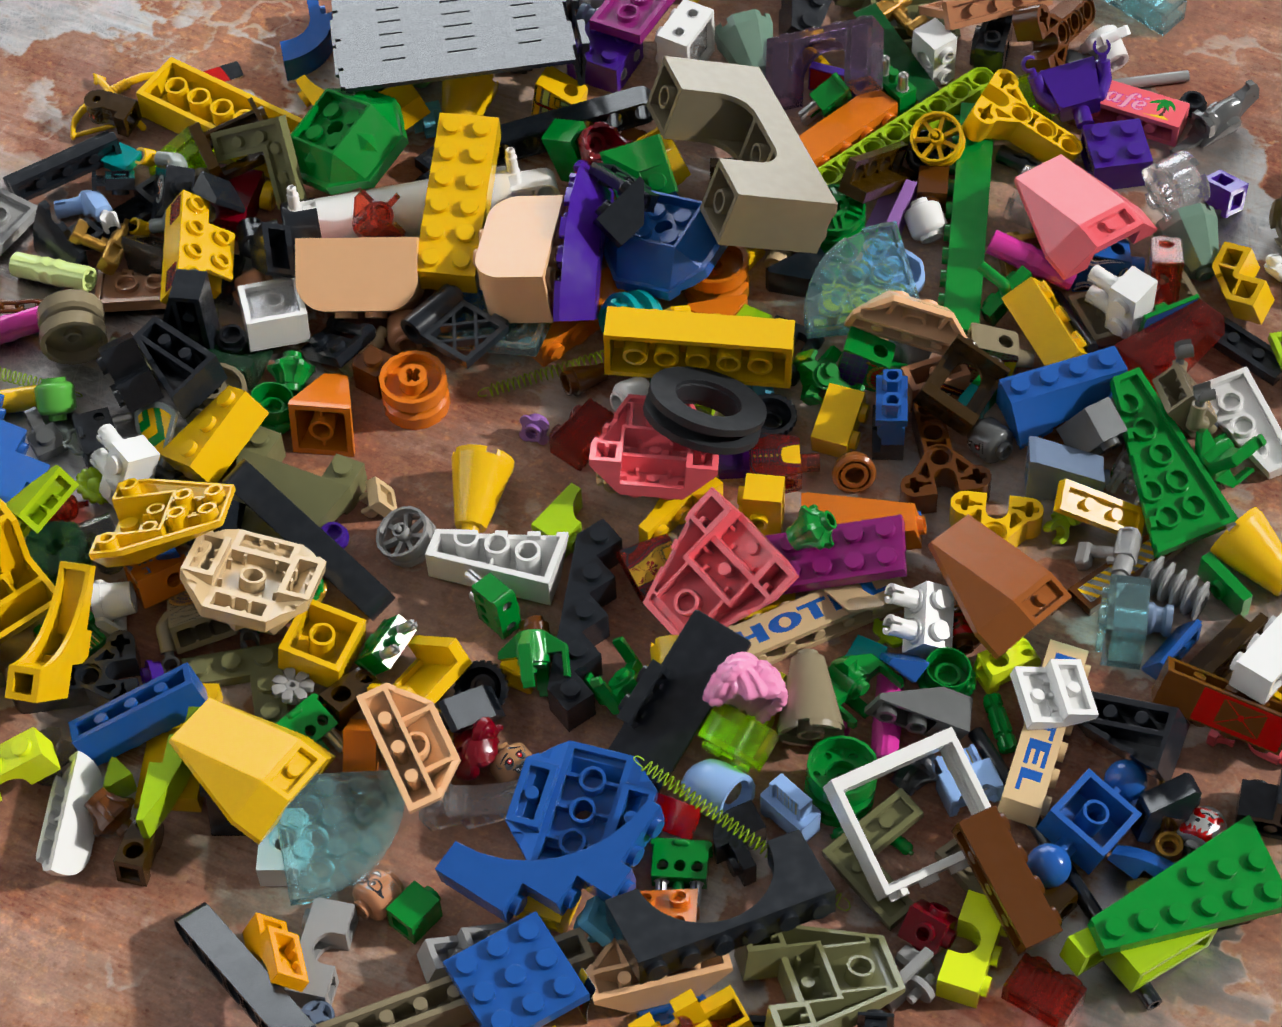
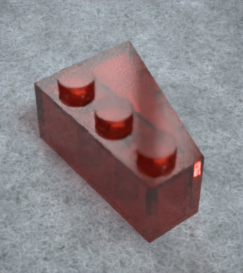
(1154, 346)

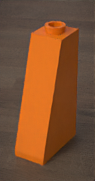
(853, 509)

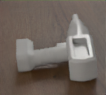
(1122, 555)

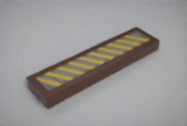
(1088, 590)

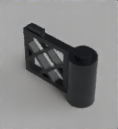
(440, 315)

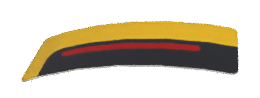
(591, 989)

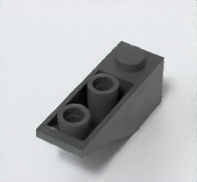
(924, 710)

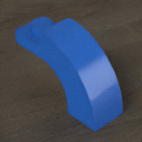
(312, 47)

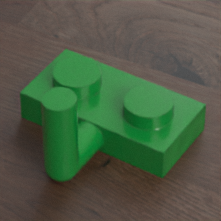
(993, 305)

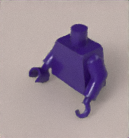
(1072, 88)

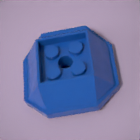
(667, 252)
(569, 781)

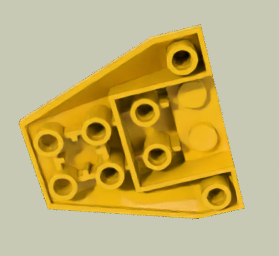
(159, 517)
(248, 764)

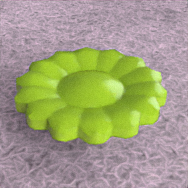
(89, 485)

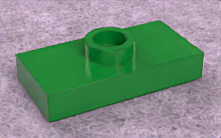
(1224, 585)

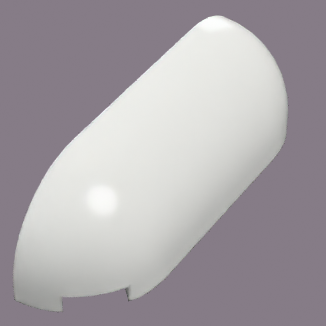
(67, 826)

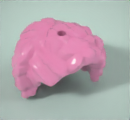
(747, 685)

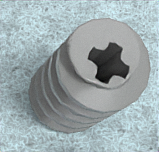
(1176, 587)

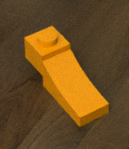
(278, 949)

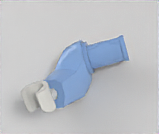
(89, 204)

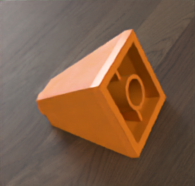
(323, 417)

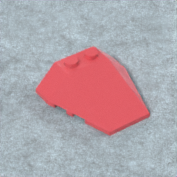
(643, 461)
(718, 568)

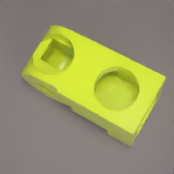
(993, 672)

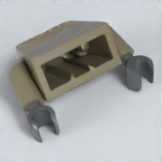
(1184, 398)
(184, 630)

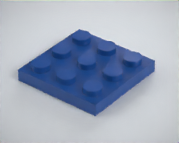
(517, 977)

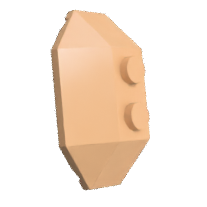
(907, 321)
(411, 743)
(620, 989)

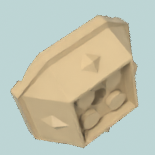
(250, 579)

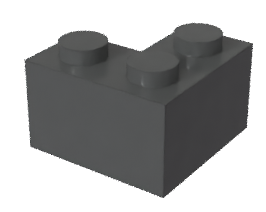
(1094, 428)

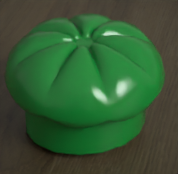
(275, 400)
(950, 670)

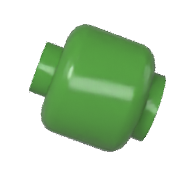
(55, 398)

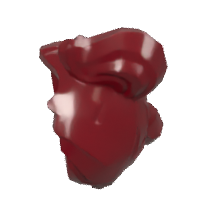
(598, 139)
(476, 748)

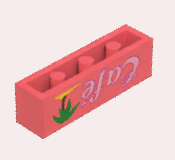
(1160, 115)

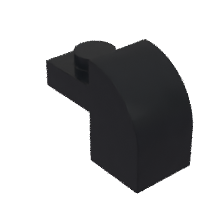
(733, 850)

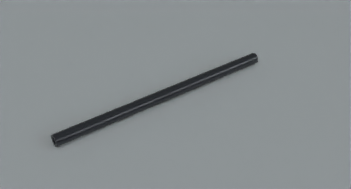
(1085, 898)

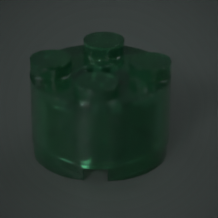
(58, 543)

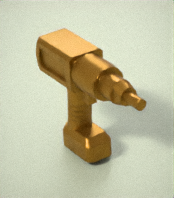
(897, 10)
(110, 248)

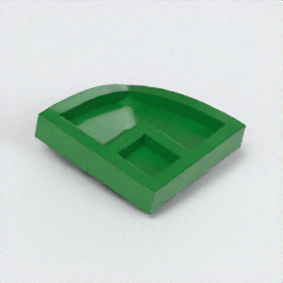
(644, 159)

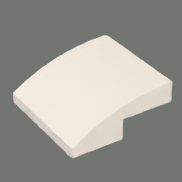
(1054, 694)

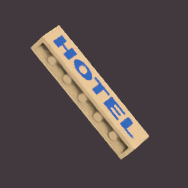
(809, 622)
(1035, 757)

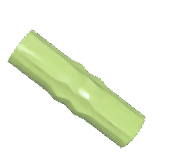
(52, 271)

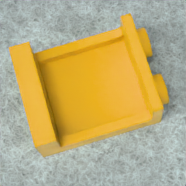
(435, 670)

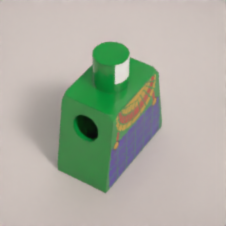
(866, 357)

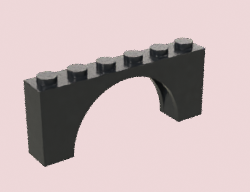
(663, 944)

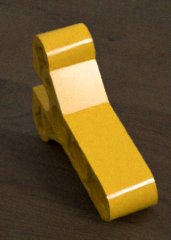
(1005, 115)
(1021, 522)

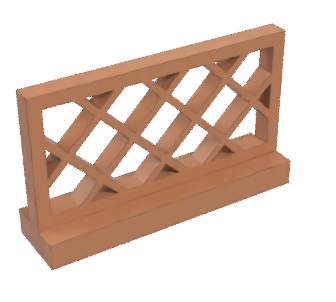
(970, 12)

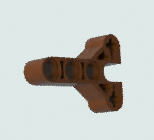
(1051, 29)
(938, 466)

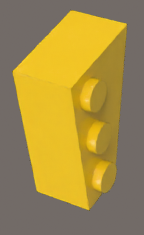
(1044, 322)
(215, 436)

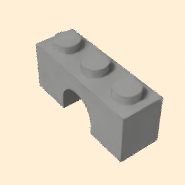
(326, 927)

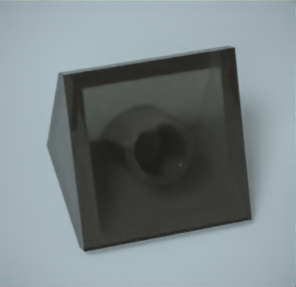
(143, 253)

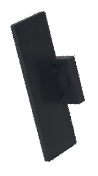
(668, 702)

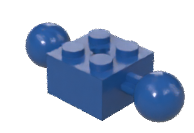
(1088, 822)

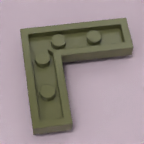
(275, 141)
(245, 665)
(881, 828)

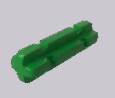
(1000, 723)

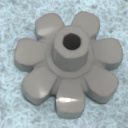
(292, 687)

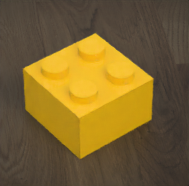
(322, 643)

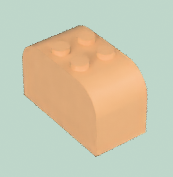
(519, 257)
(358, 275)

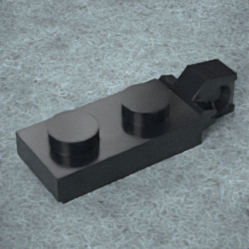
(613, 177)

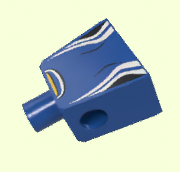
(1114, 259)

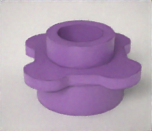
(534, 428)

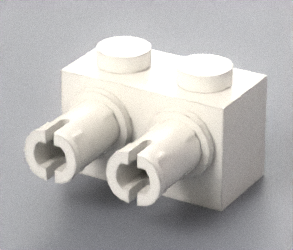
(1122, 298)
(126, 459)
(926, 617)

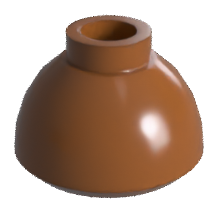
(853, 472)

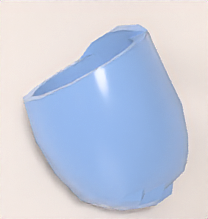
(714, 781)

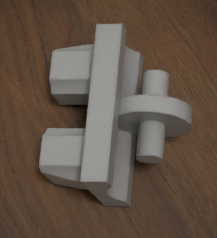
(916, 974)

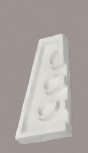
(1245, 414)

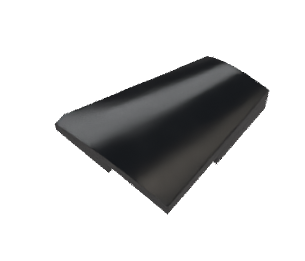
(52, 238)

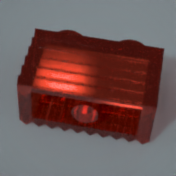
(574, 437)
(1044, 991)

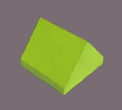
(119, 779)

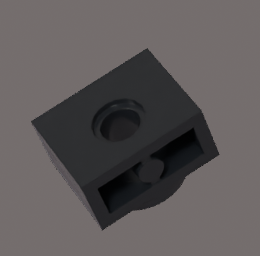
(992, 44)

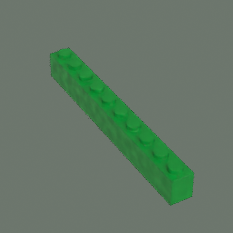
(967, 227)

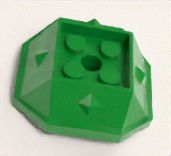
(349, 140)

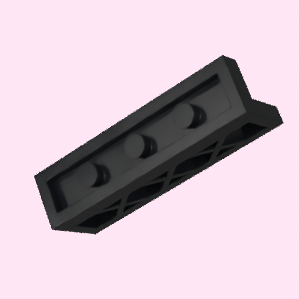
(62, 166)

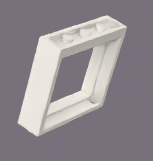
(965, 779)

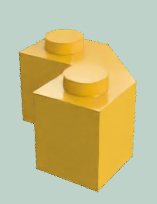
(1236, 273)

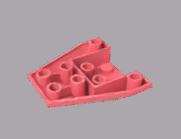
(1077, 214)

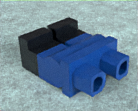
(890, 415)

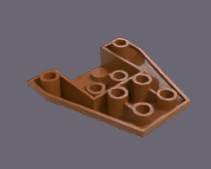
(995, 584)

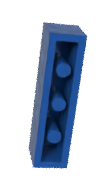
(138, 715)

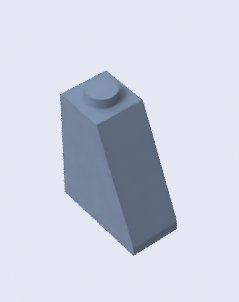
(1051, 462)

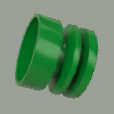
(847, 220)
(830, 760)

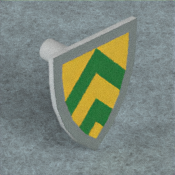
(158, 425)

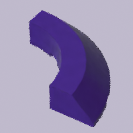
(583, 248)

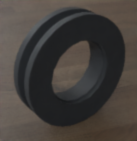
(682, 385)

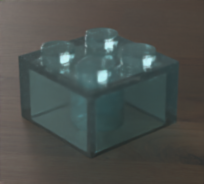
(1123, 621)

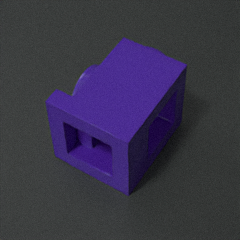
(1226, 193)

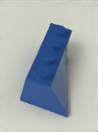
(1056, 392)

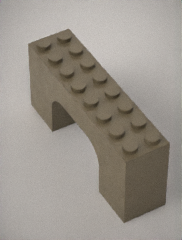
(773, 188)

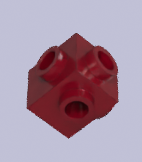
(929, 926)

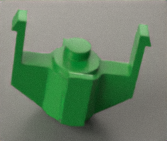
(818, 374)
(1220, 456)
(533, 652)
(851, 680)
(621, 683)

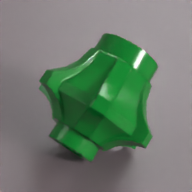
(291, 371)
(812, 529)

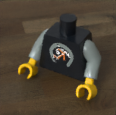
(170, 179)

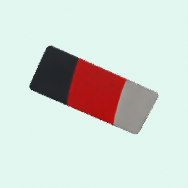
(226, 72)

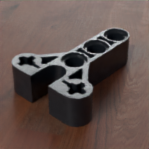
(104, 669)

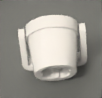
(1117, 54)
(113, 602)

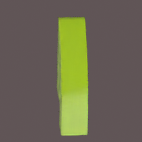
(1136, 965)

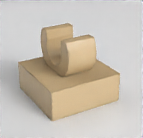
(378, 497)

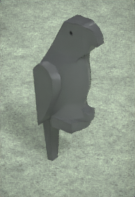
(1219, 118)

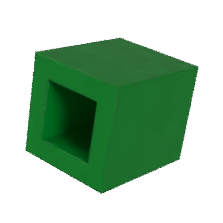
(415, 911)

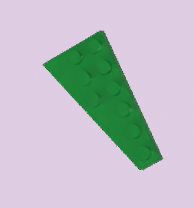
(1171, 482)
(1208, 889)

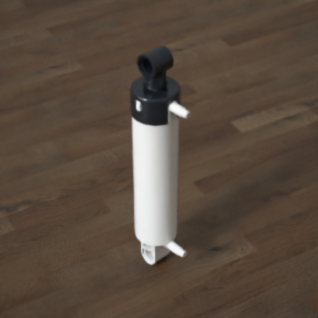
(334, 214)

